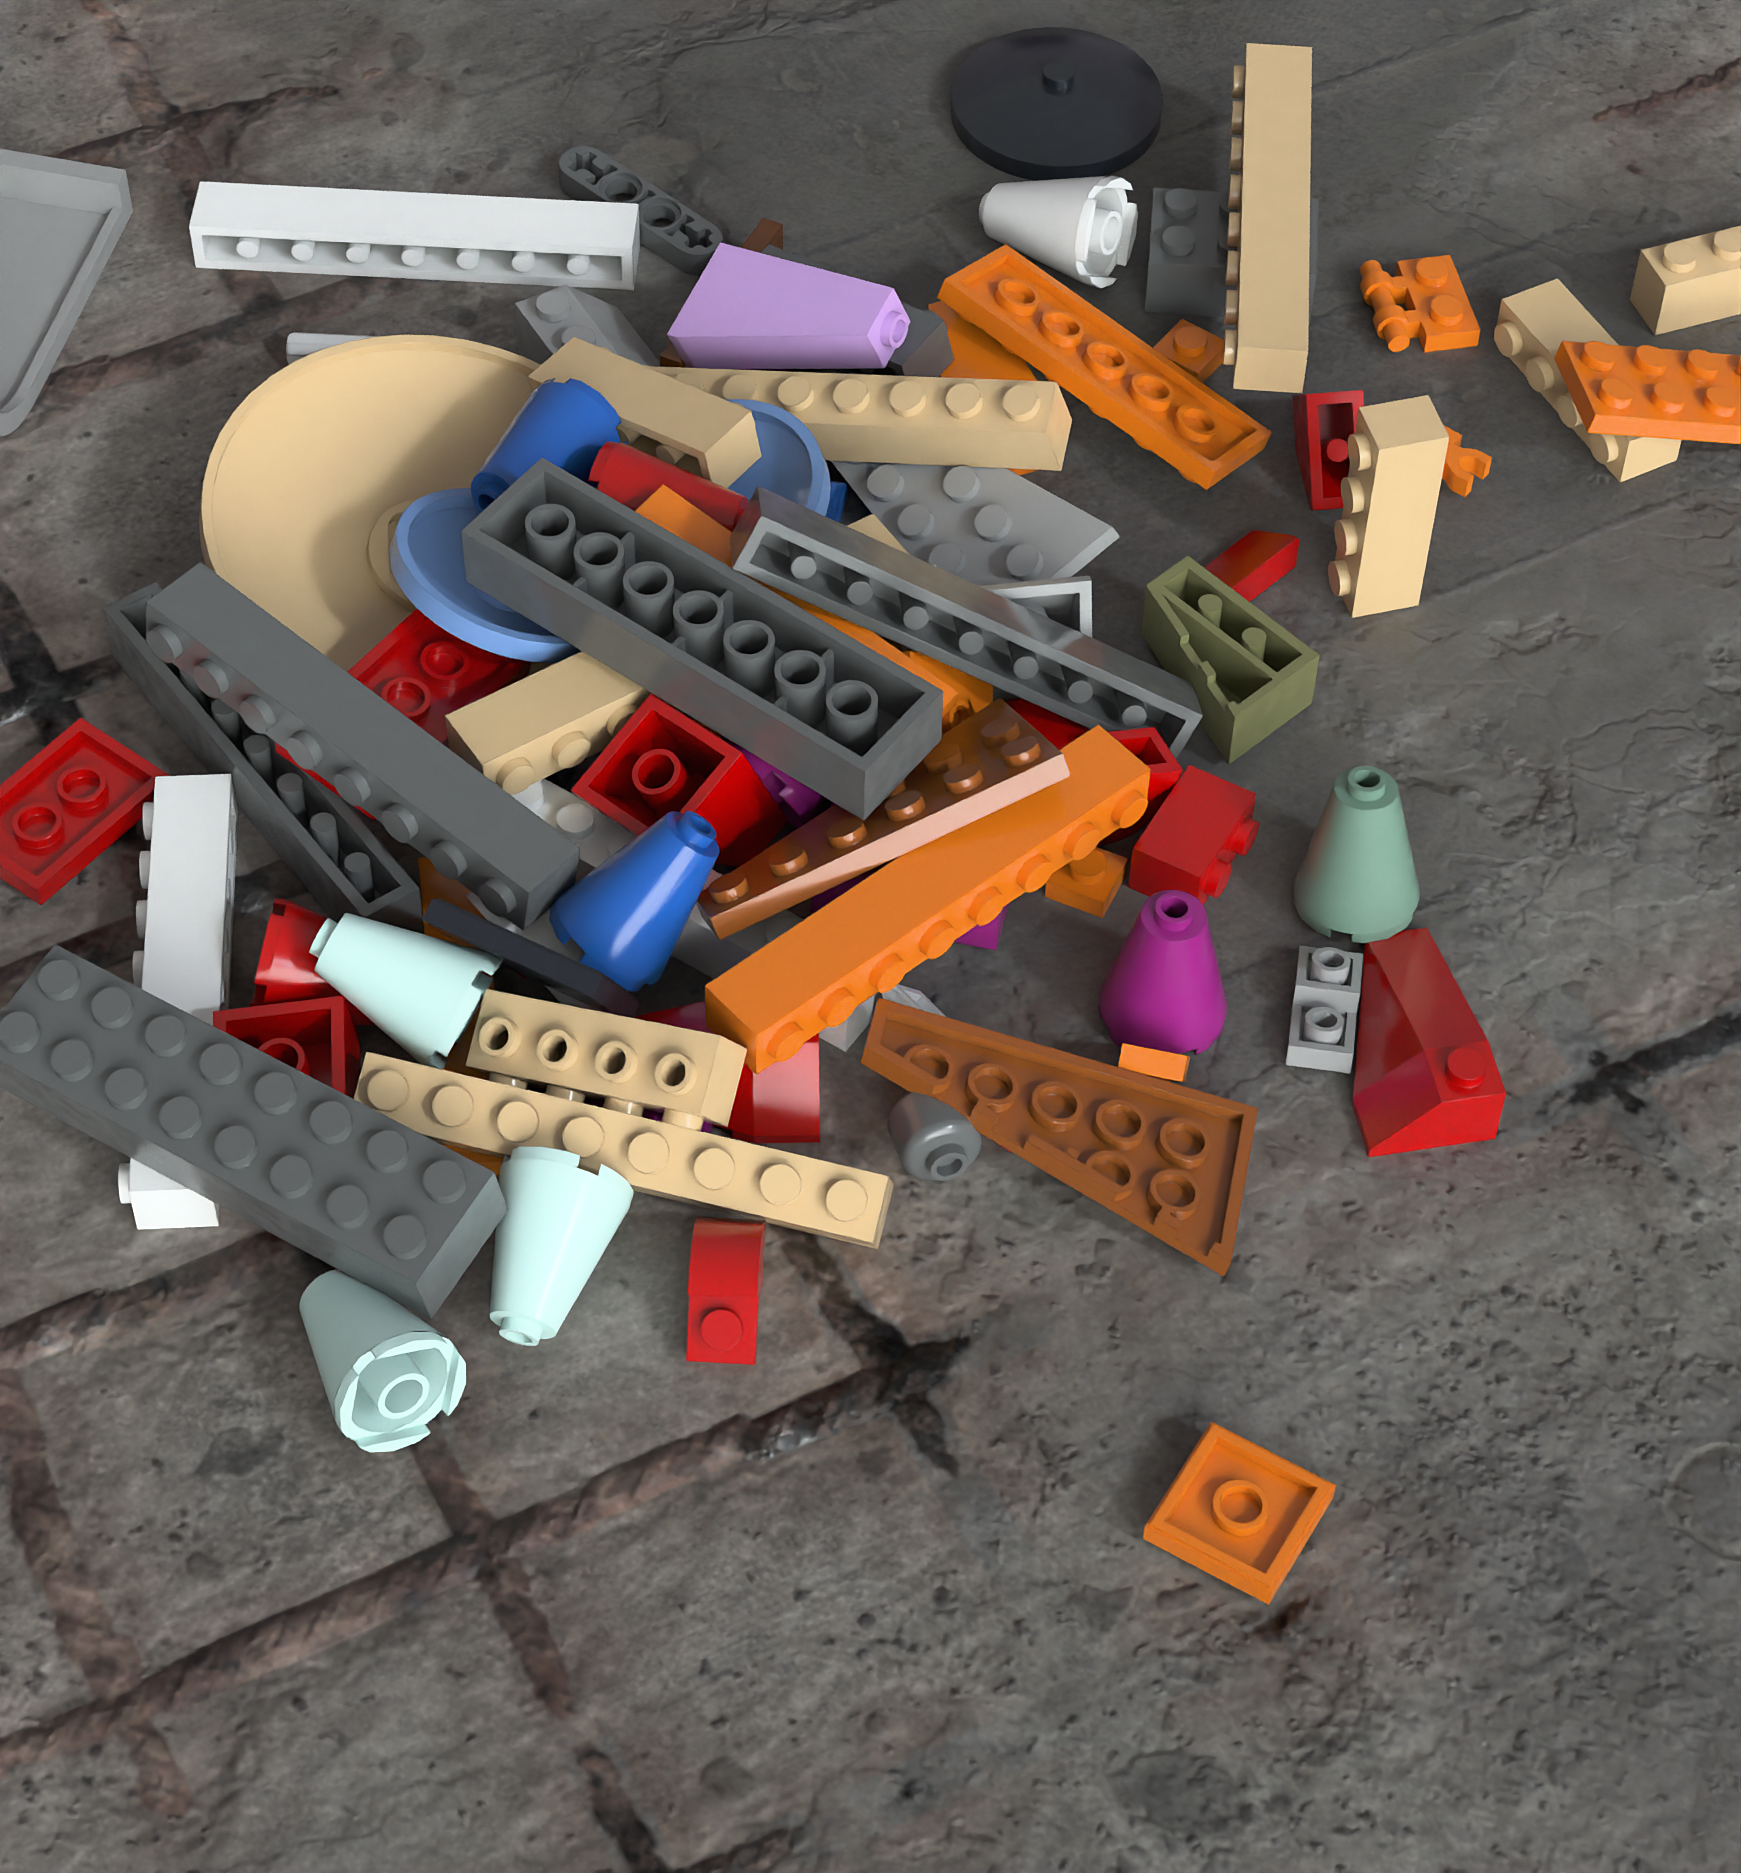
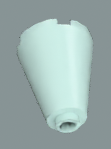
(405, 982)
(549, 1238)
(378, 1363)

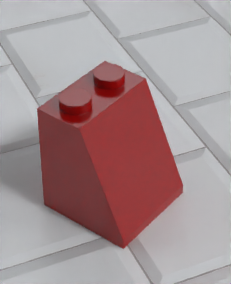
(675, 765)

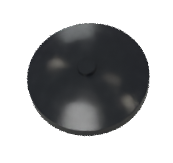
(1056, 104)

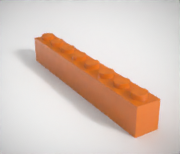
(922, 905)

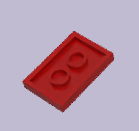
(69, 808)

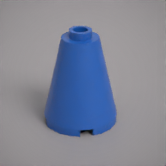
(556, 423)
(639, 900)

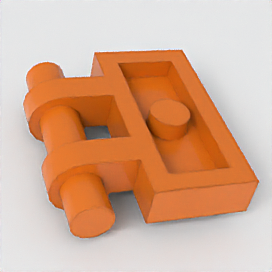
(1434, 302)

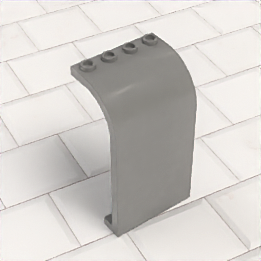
(54, 243)

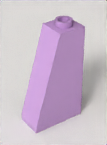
(785, 315)

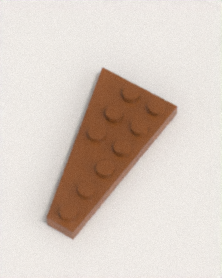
(965, 776)
(1118, 1136)

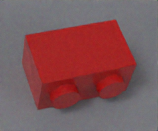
(1195, 837)

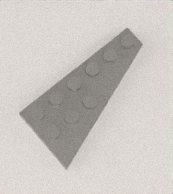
(979, 520)

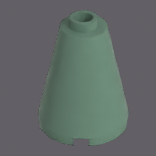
(1359, 861)

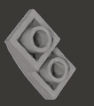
(1324, 1009)

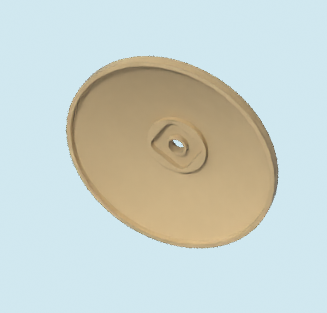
(329, 461)

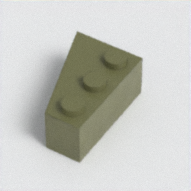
(1240, 660)

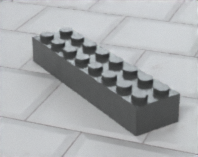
(704, 637)
(247, 1131)

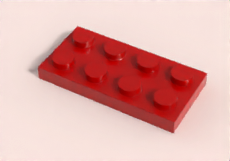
(428, 676)

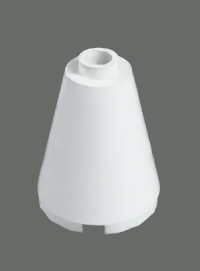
(1065, 224)

